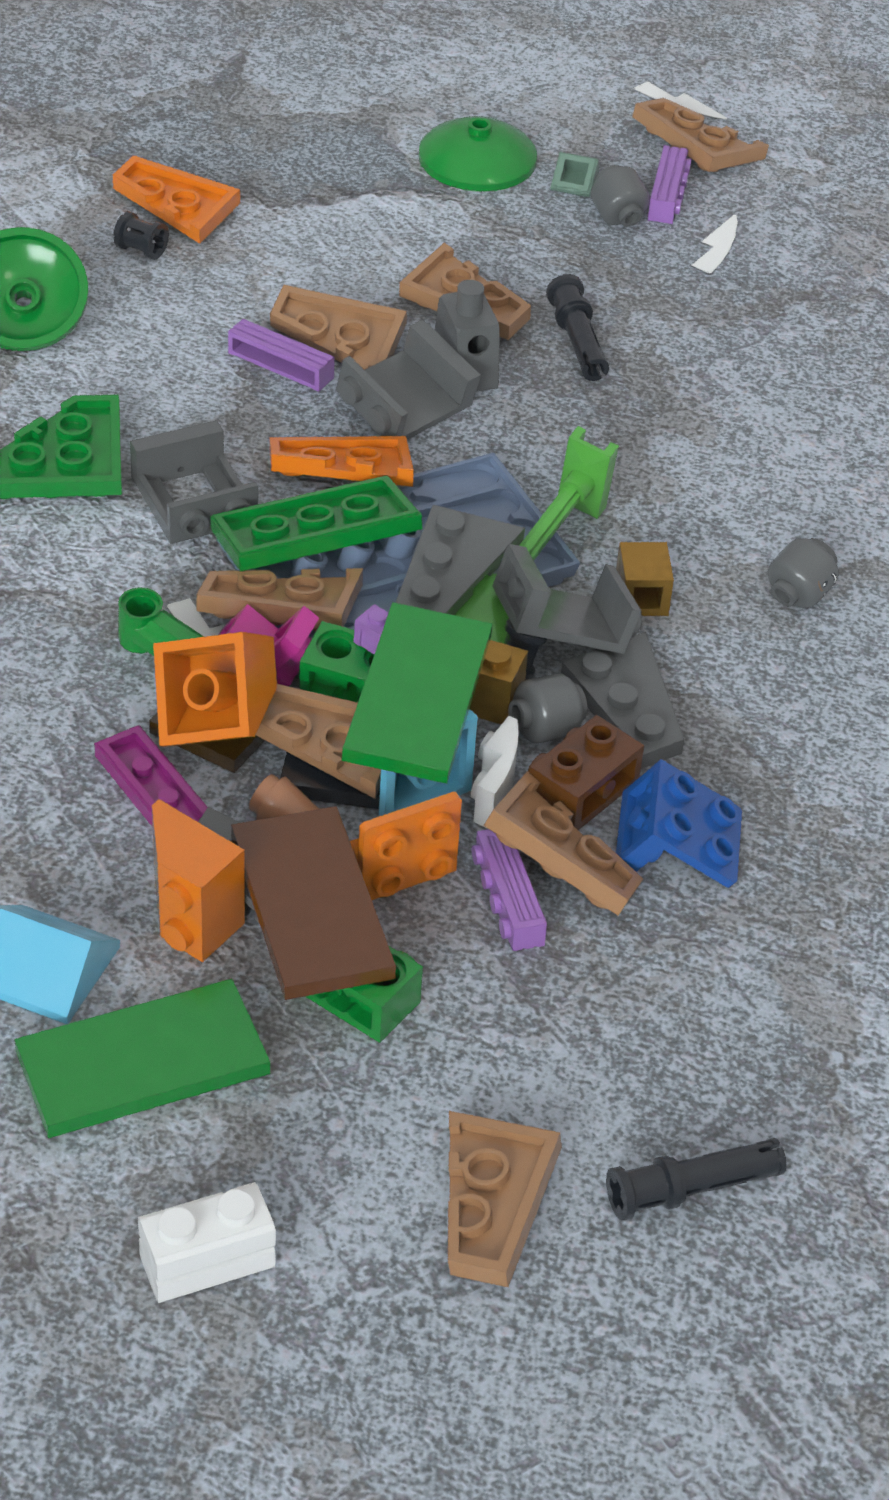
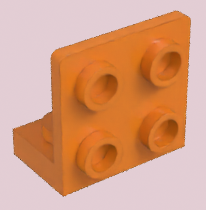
(409, 845)

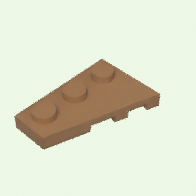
(706, 145)
(280, 598)
(494, 1193)

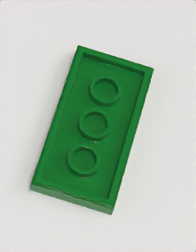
(315, 522)
(417, 693)
(141, 1057)

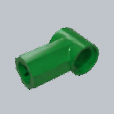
(145, 622)

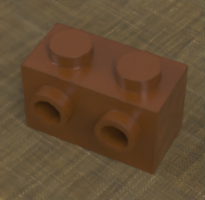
(588, 769)

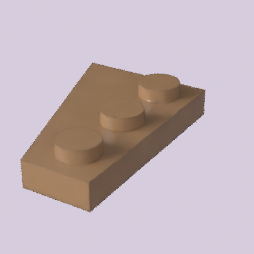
(441, 275)
(339, 324)
(315, 732)
(548, 836)

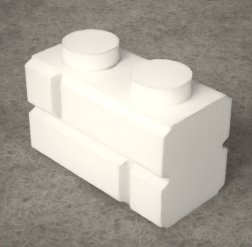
(207, 1242)

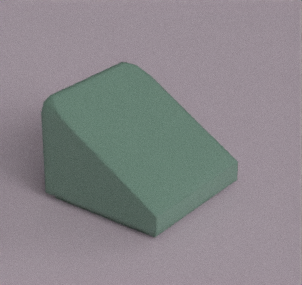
(575, 174)

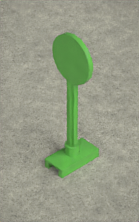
(583, 486)

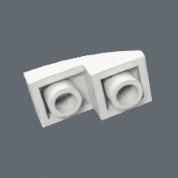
(497, 776)

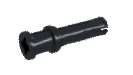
(575, 315)
(671, 1181)

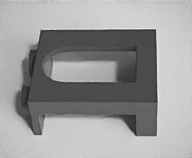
(180, 455)

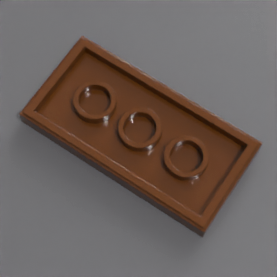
(312, 903)

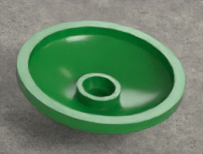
(477, 154)
(51, 276)

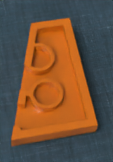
(177, 197)
(343, 457)

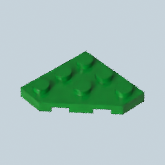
(66, 454)

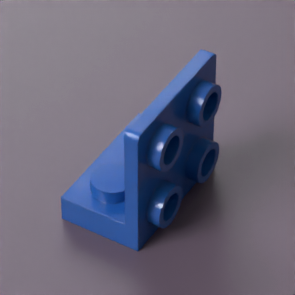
(683, 817)

